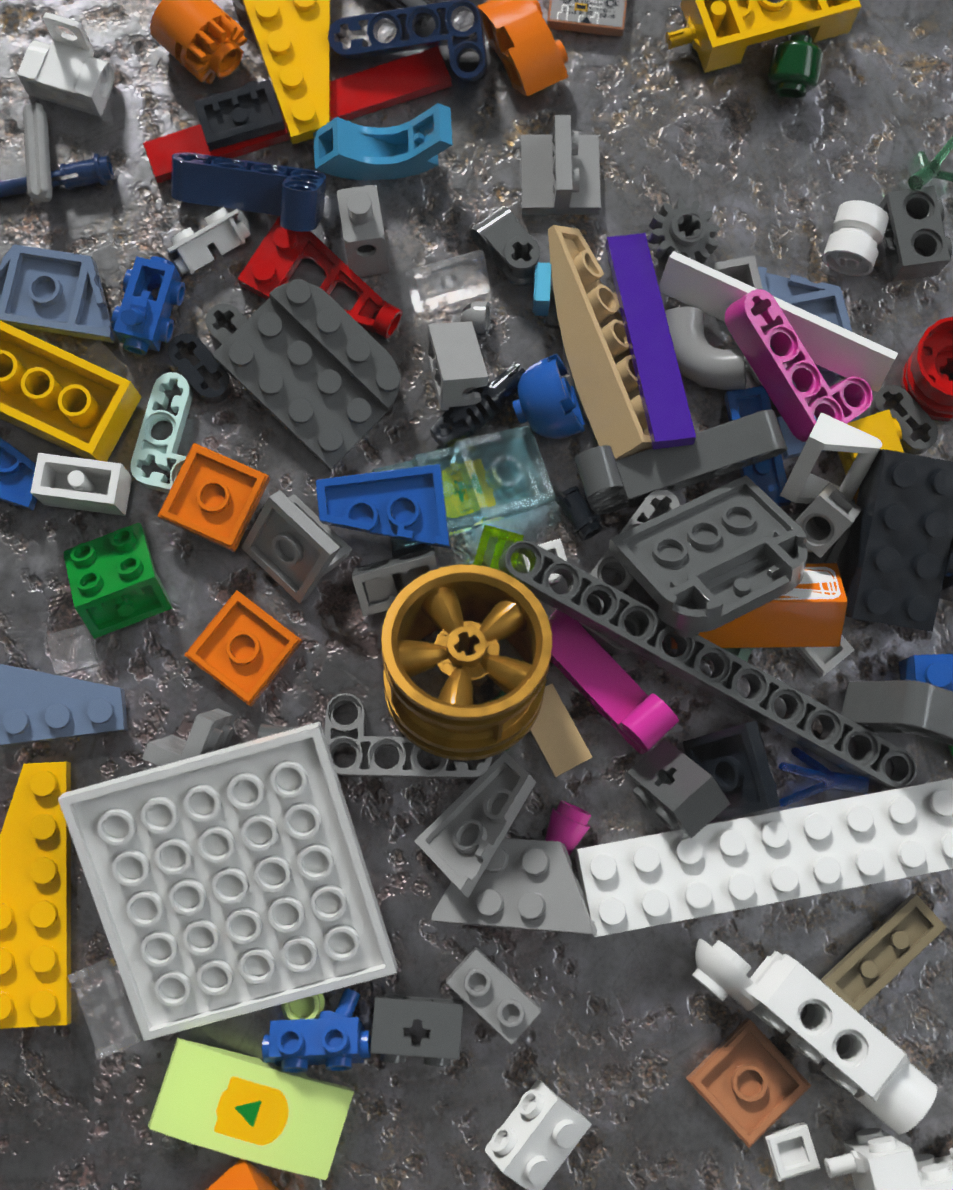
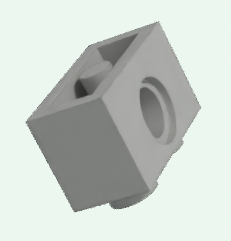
(493, 995)

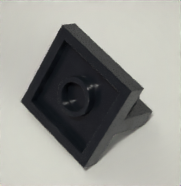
(738, 766)

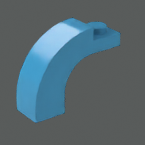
(385, 152)

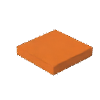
(214, 497)
(243, 648)

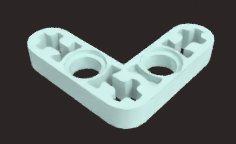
(162, 451)

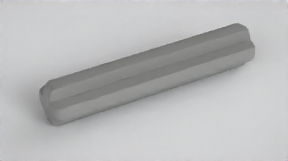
(37, 153)

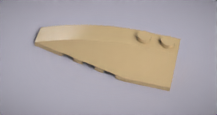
(596, 345)

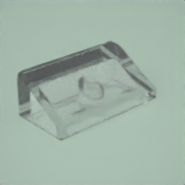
(447, 281)

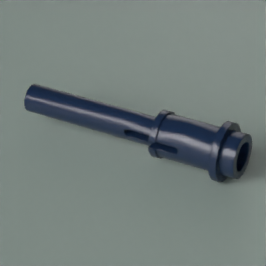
(89, 172)

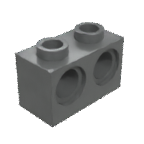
(906, 233)
(382, 581)

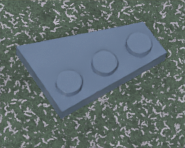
(56, 707)

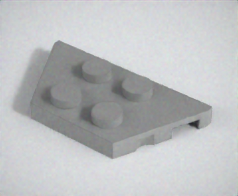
(523, 889)

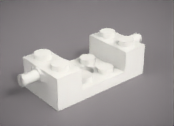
(886, 1163)

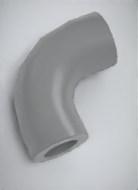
(698, 359)

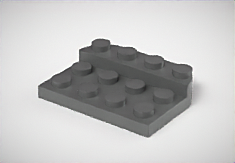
(312, 369)
(715, 557)

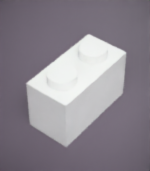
(81, 484)

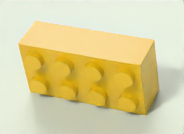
(62, 396)

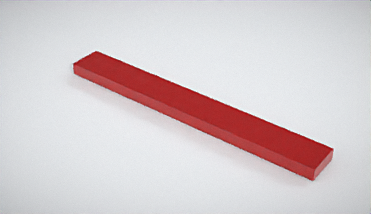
(349, 99)

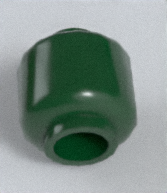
(795, 66)

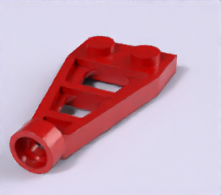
(281, 255)

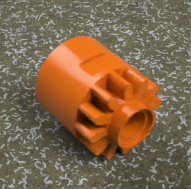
(199, 37)

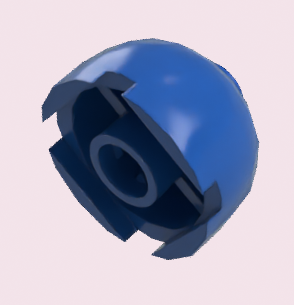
(549, 400)

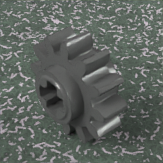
(683, 231)

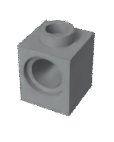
(833, 507)

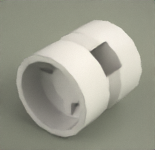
(855, 238)

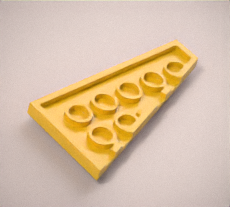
(296, 58)
(36, 901)

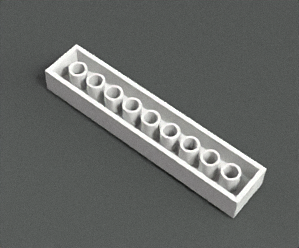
(768, 858)

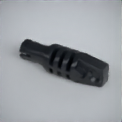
(464, 421)

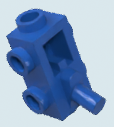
(142, 319)
(330, 1041)

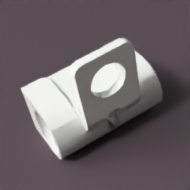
(66, 69)

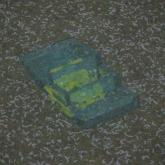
(487, 479)

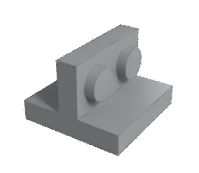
(560, 172)
(294, 545)
(208, 734)

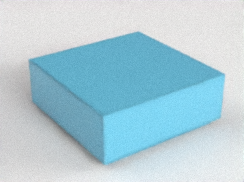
(542, 285)

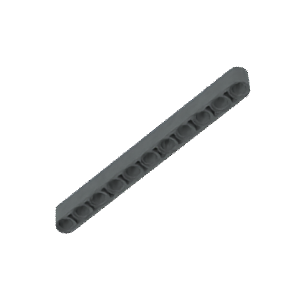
(728, 668)

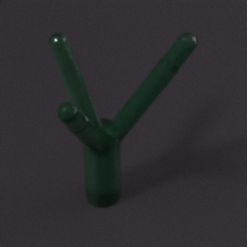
(932, 168)

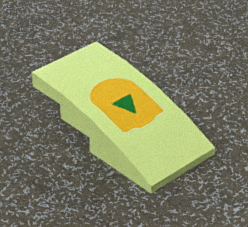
(251, 1109)

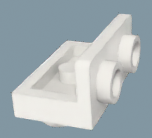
(536, 1137)

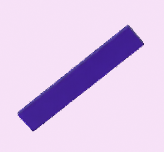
(650, 342)

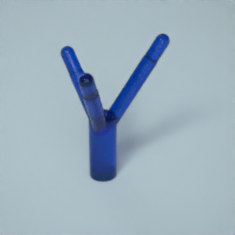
(829, 779)

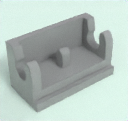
(455, 363)

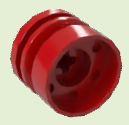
(924, 367)

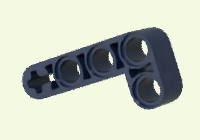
(406, 38)
(251, 187)

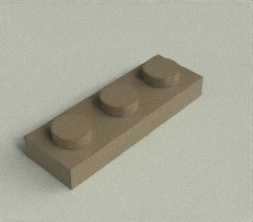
(884, 952)

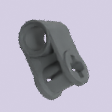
(506, 241)

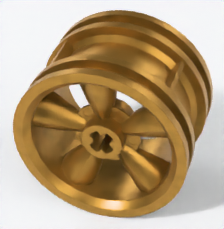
(474, 611)

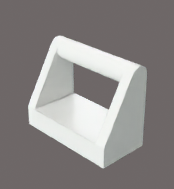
(831, 436)

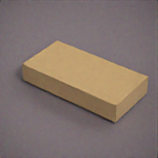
(557, 735)

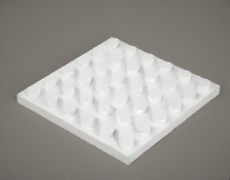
(230, 881)

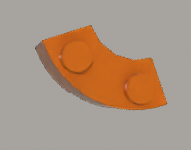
(524, 44)

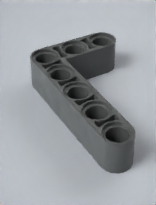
(716, 451)
(901, 708)

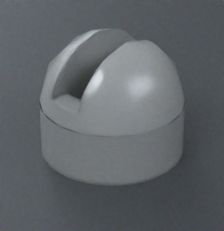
(480, 316)

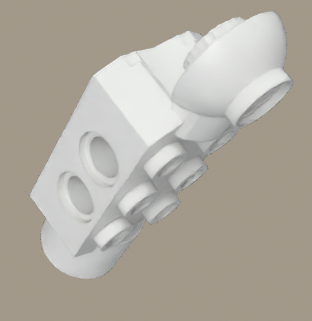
(864, 1061)

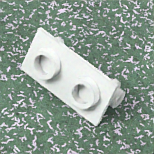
(220, 231)

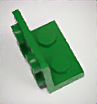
(115, 581)

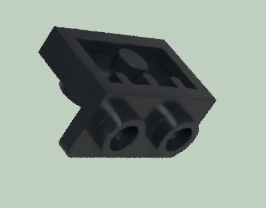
(239, 114)

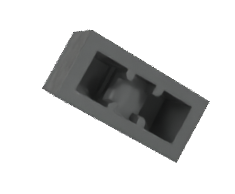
(677, 788)
(398, 1012)

